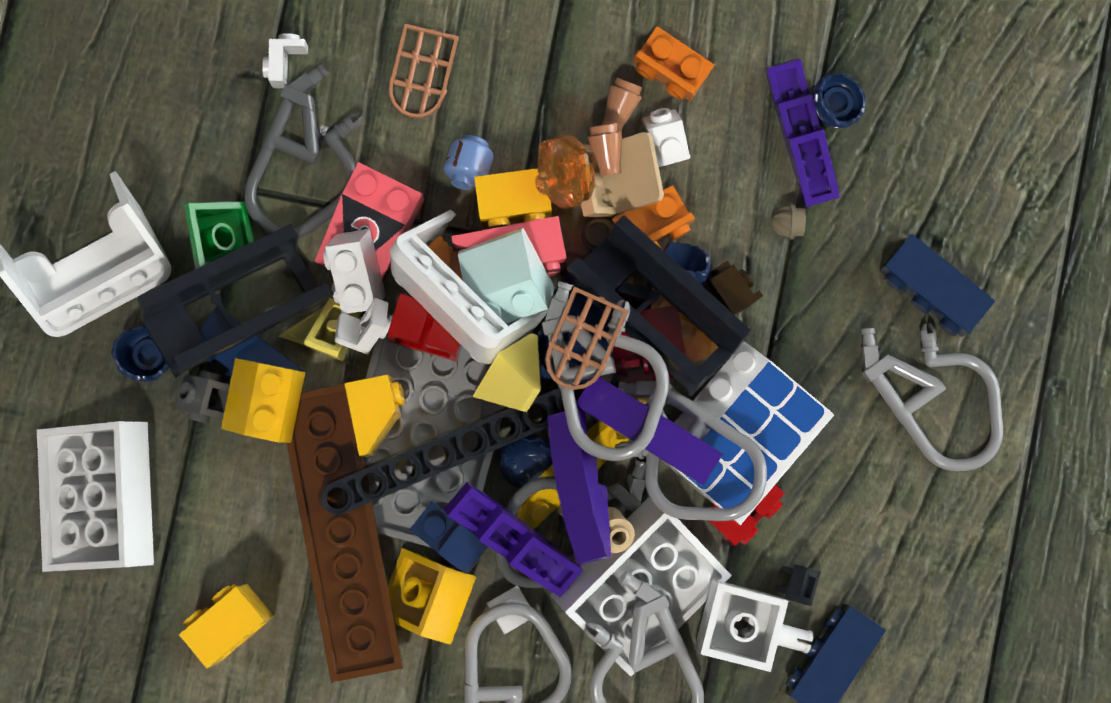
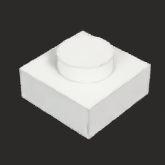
(510, 622)

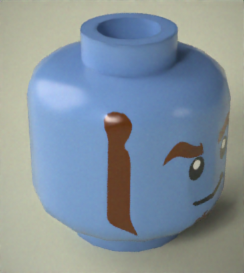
(467, 159)

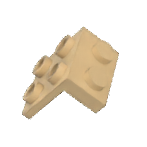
(634, 187)

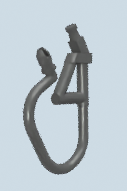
(294, 95)
(628, 497)

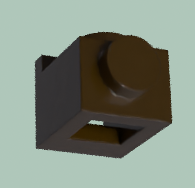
(733, 288)

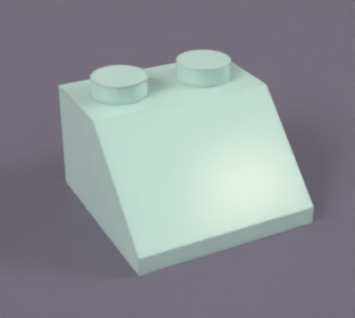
(507, 275)

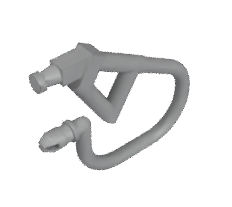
(873, 372)
(569, 374)
(702, 419)
(651, 603)
(512, 694)

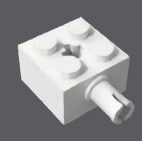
(765, 629)

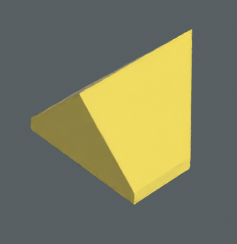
(319, 331)
(513, 376)

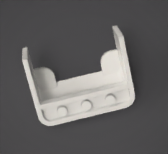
(93, 278)
(449, 298)

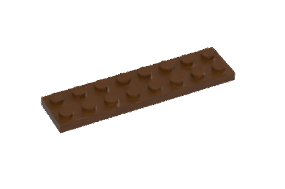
(342, 548)

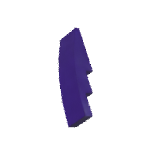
(802, 132)
(669, 442)
(580, 495)
(513, 539)

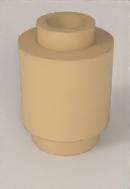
(621, 531)

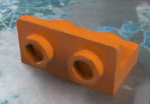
(672, 64)
(662, 218)

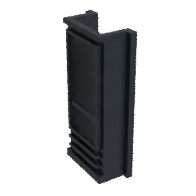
(632, 251)
(176, 333)

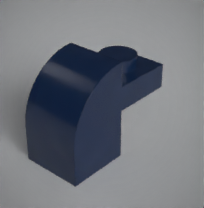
(448, 538)

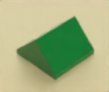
(217, 229)

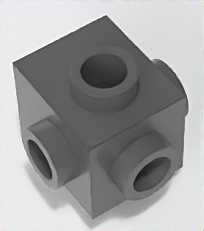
(202, 396)

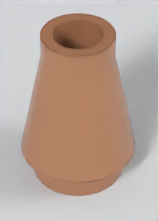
(621, 102)
(606, 147)

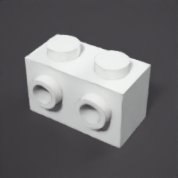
(354, 270)

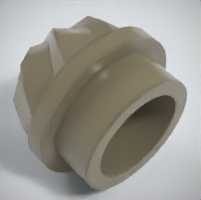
(789, 221)

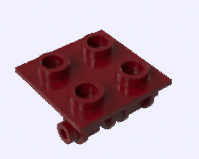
(634, 367)

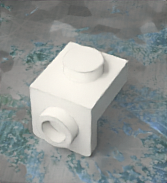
(276, 65)
(667, 136)
(363, 333)

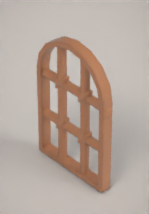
(433, 59)
(598, 334)

